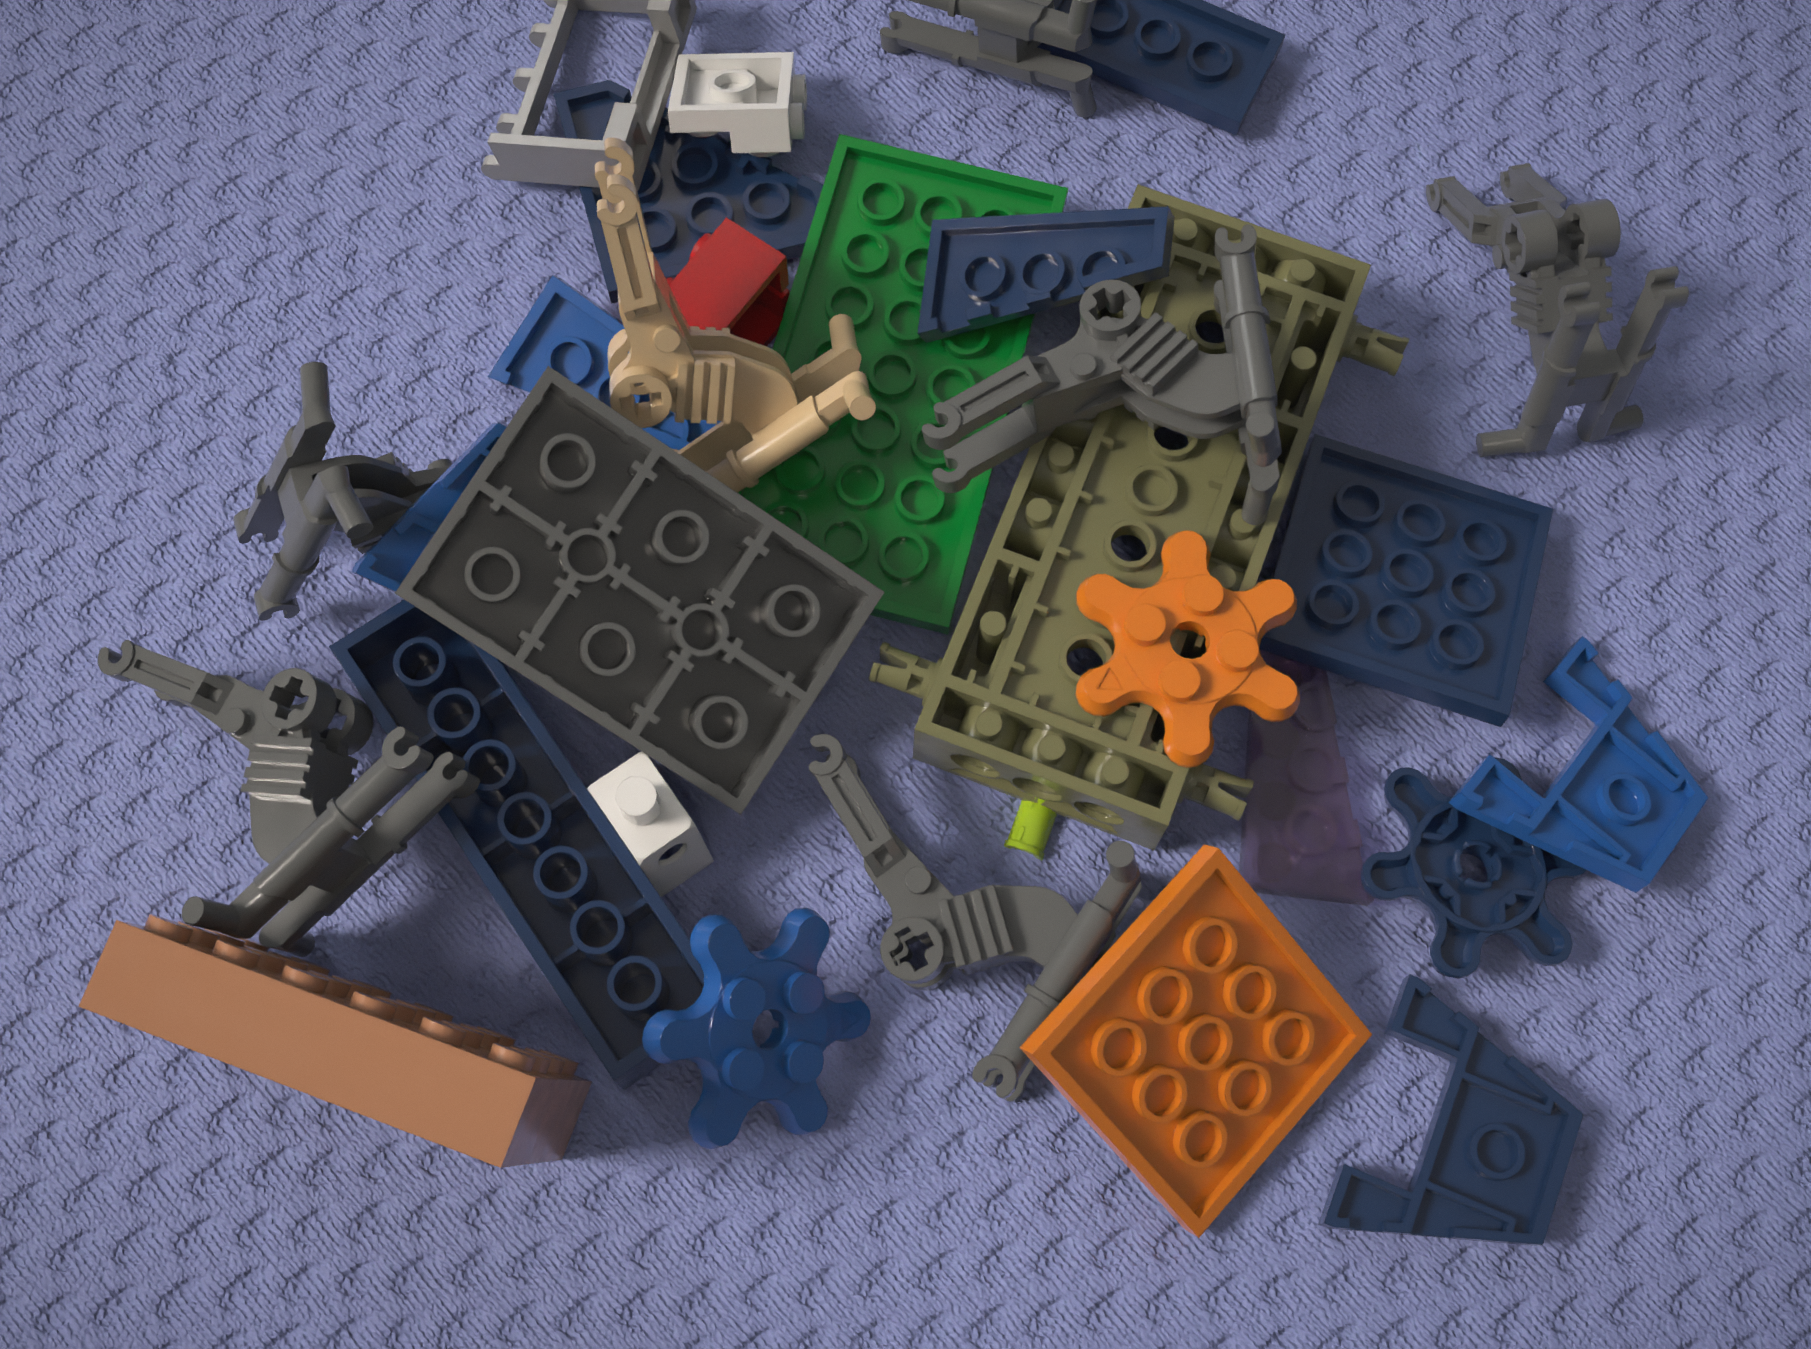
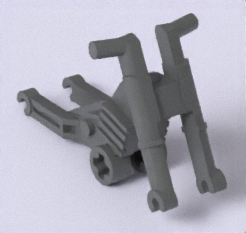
(1006, 41)
(1561, 301)
(1133, 365)
(323, 496)
(302, 792)
(979, 926)

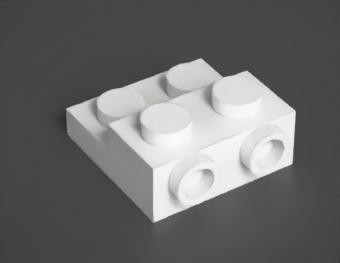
(741, 94)

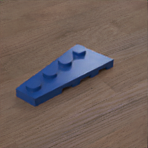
(573, 339)

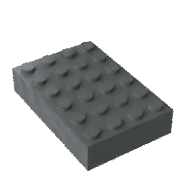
(640, 591)

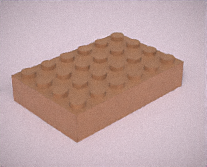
(339, 1041)

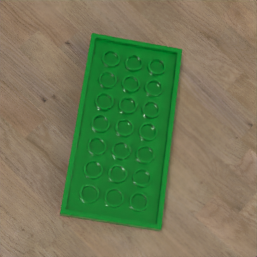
(869, 482)

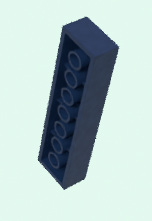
(532, 833)

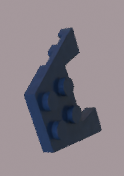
(1489, 1151)

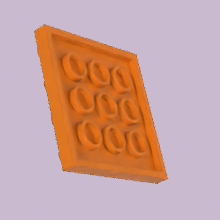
(1198, 1040)

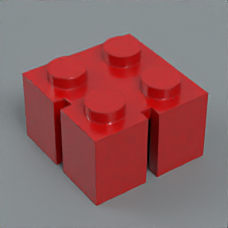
(734, 284)

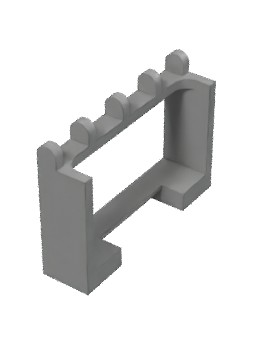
(570, 160)

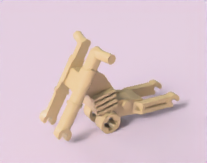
(709, 371)

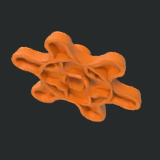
(1181, 688)

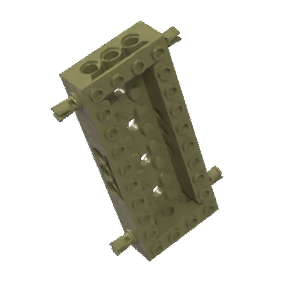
(1003, 693)

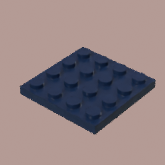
(1409, 579)

